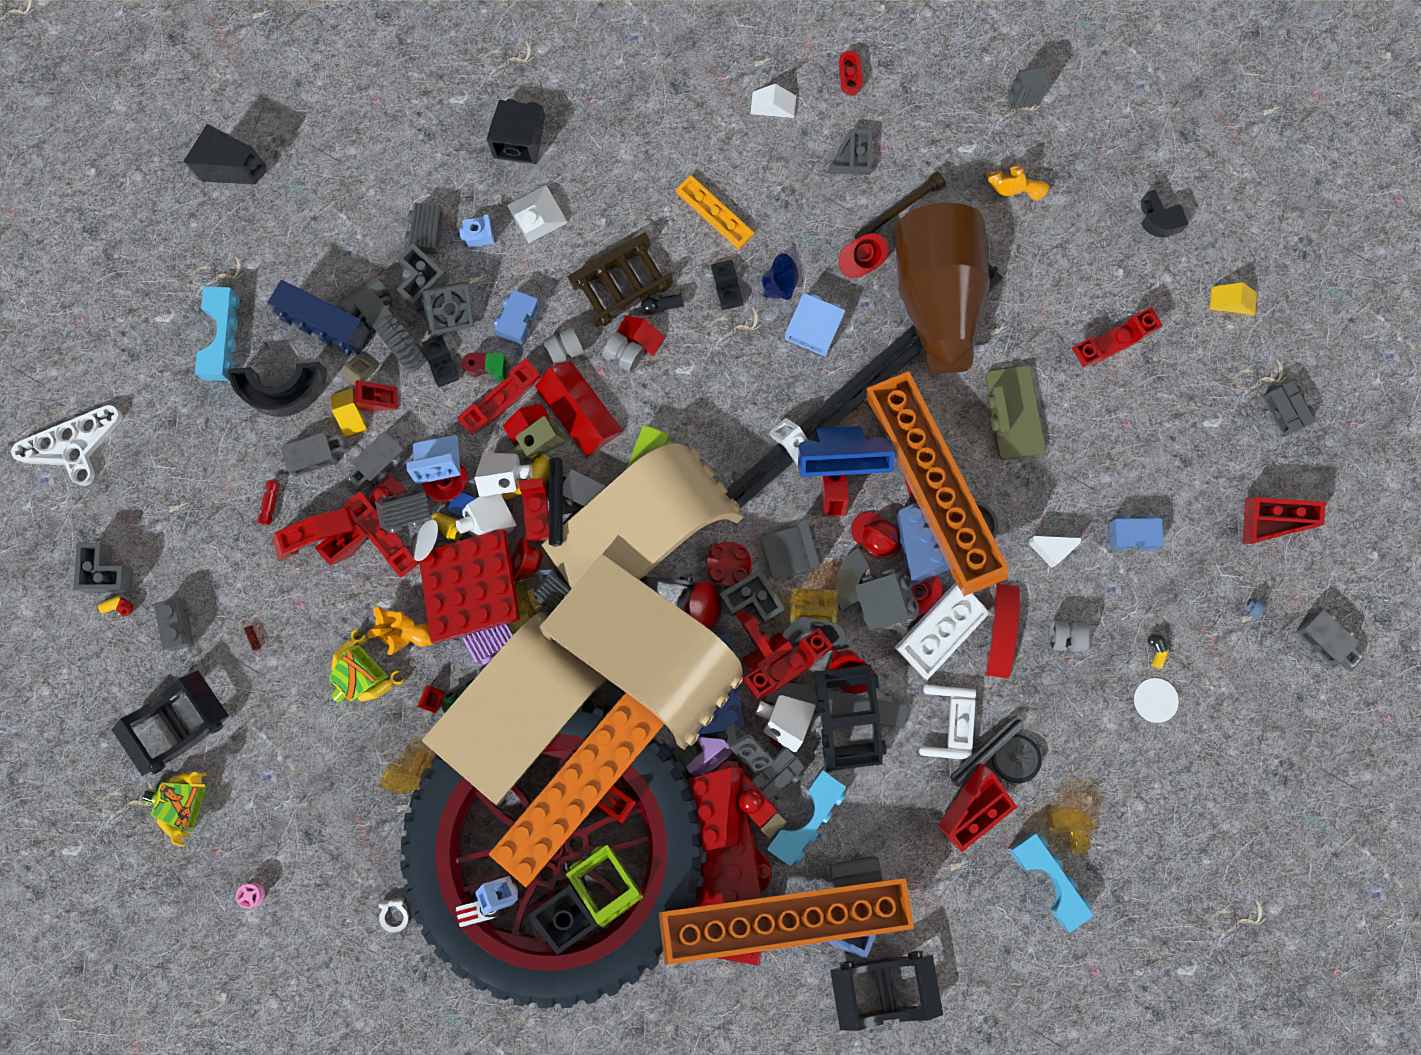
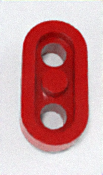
(850, 74)

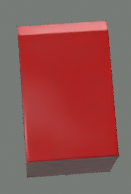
(642, 333)
(375, 396)
(523, 419)
(342, 547)
(617, 804)

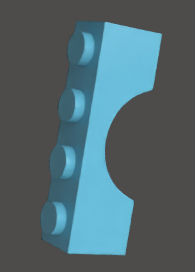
(216, 359)
(789, 843)
(1068, 905)

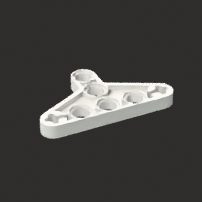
(60, 449)

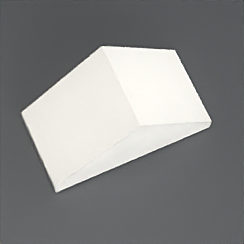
(773, 102)
(1053, 548)

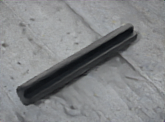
(555, 502)
(986, 751)

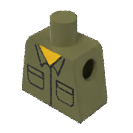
(538, 439)

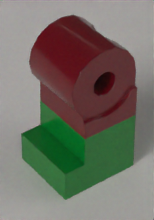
(485, 363)

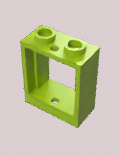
(620, 904)

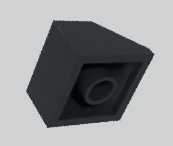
(562, 916)

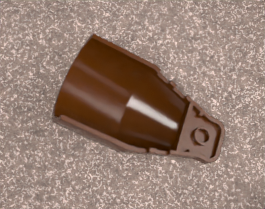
(943, 280)

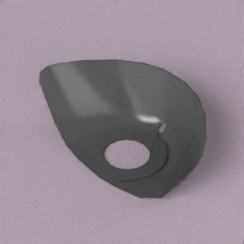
(802, 627)

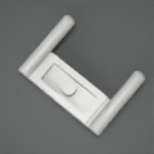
(960, 722)

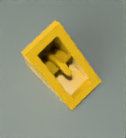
(1233, 298)
(347, 412)

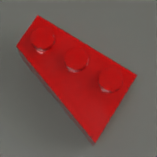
(1277, 517)
(717, 807)
(976, 809)

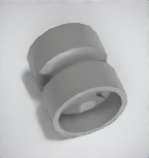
(563, 346)
(621, 351)
(1069, 636)

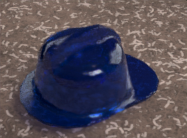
(780, 278)

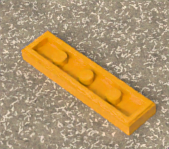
(715, 212)

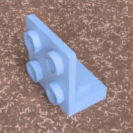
(435, 459)

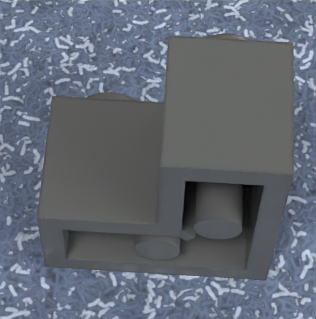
(423, 275)
(95, 571)
(756, 592)

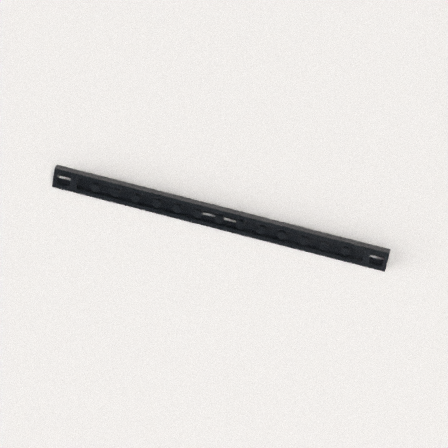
(834, 410)

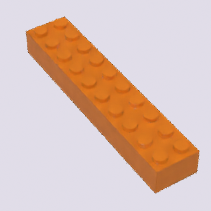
(937, 484)
(576, 789)
(785, 921)

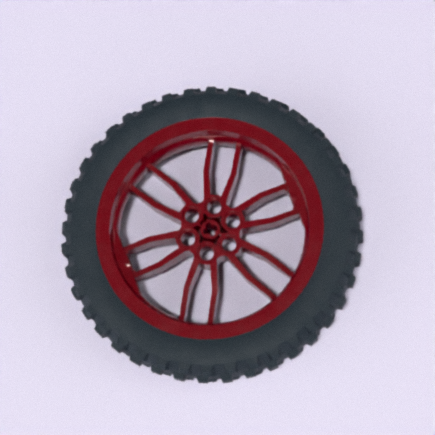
(523, 964)

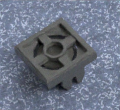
(449, 306)

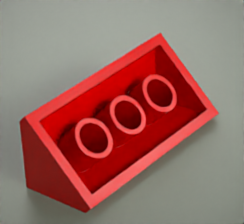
(577, 407)

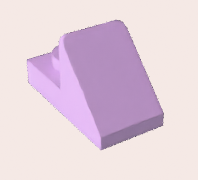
(713, 754)

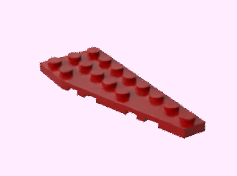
(732, 873)

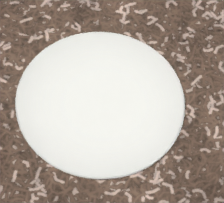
(425, 540)
(1156, 700)

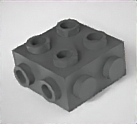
(886, 599)

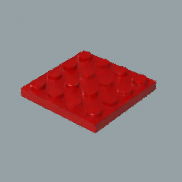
(469, 586)

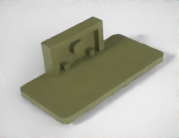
(1014, 412)

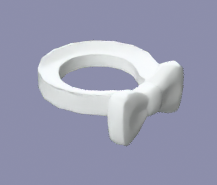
(385, 904)

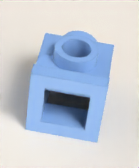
(482, 236)
(488, 894)

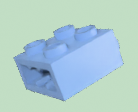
(814, 324)

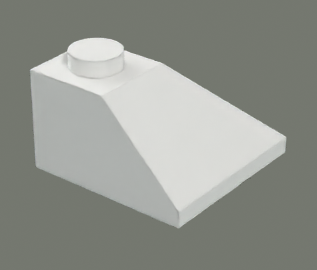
(537, 214)

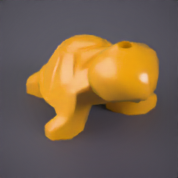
(1016, 183)
(398, 630)

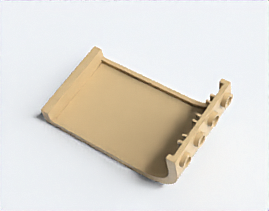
(644, 514)
(646, 648)
(512, 710)

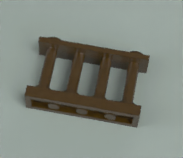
(601, 268)

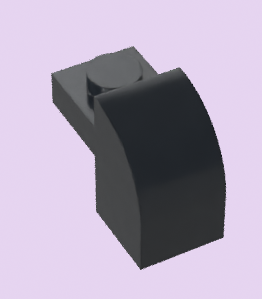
(1162, 221)

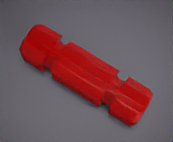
(268, 502)

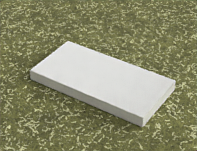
(941, 631)

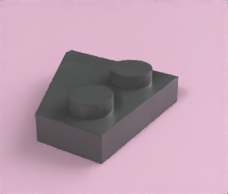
(854, 154)

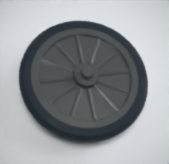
(1017, 760)

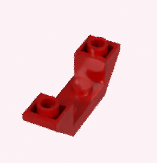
(1120, 338)
(311, 530)
(780, 673)

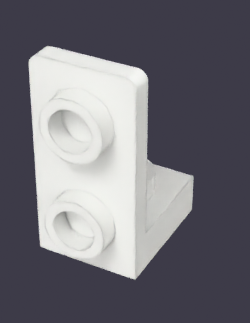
(789, 436)

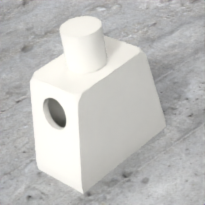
(500, 473)
(485, 516)
(786, 720)

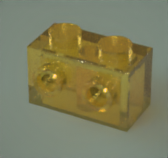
(814, 604)

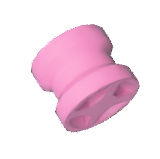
(246, 892)

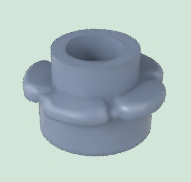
(1255, 608)

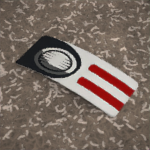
(472, 914)

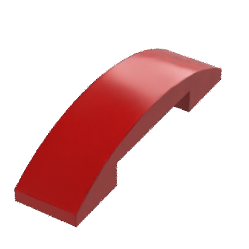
(500, 398)
(387, 543)
(1003, 631)

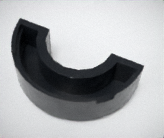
(281, 400)

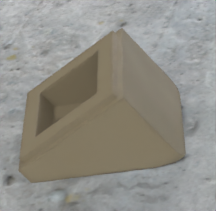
(358, 369)
(773, 826)

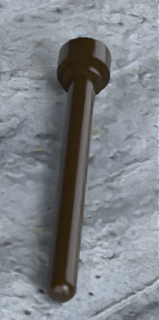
(934, 183)

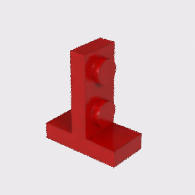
(535, 509)
(767, 649)

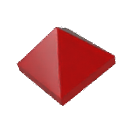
(431, 699)

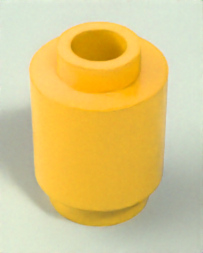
(541, 468)

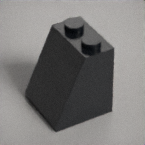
(516, 131)
(224, 159)

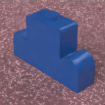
(844, 453)

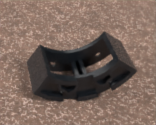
(854, 755)
(846, 1001)

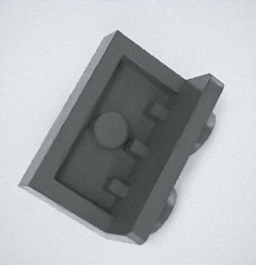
(748, 749)

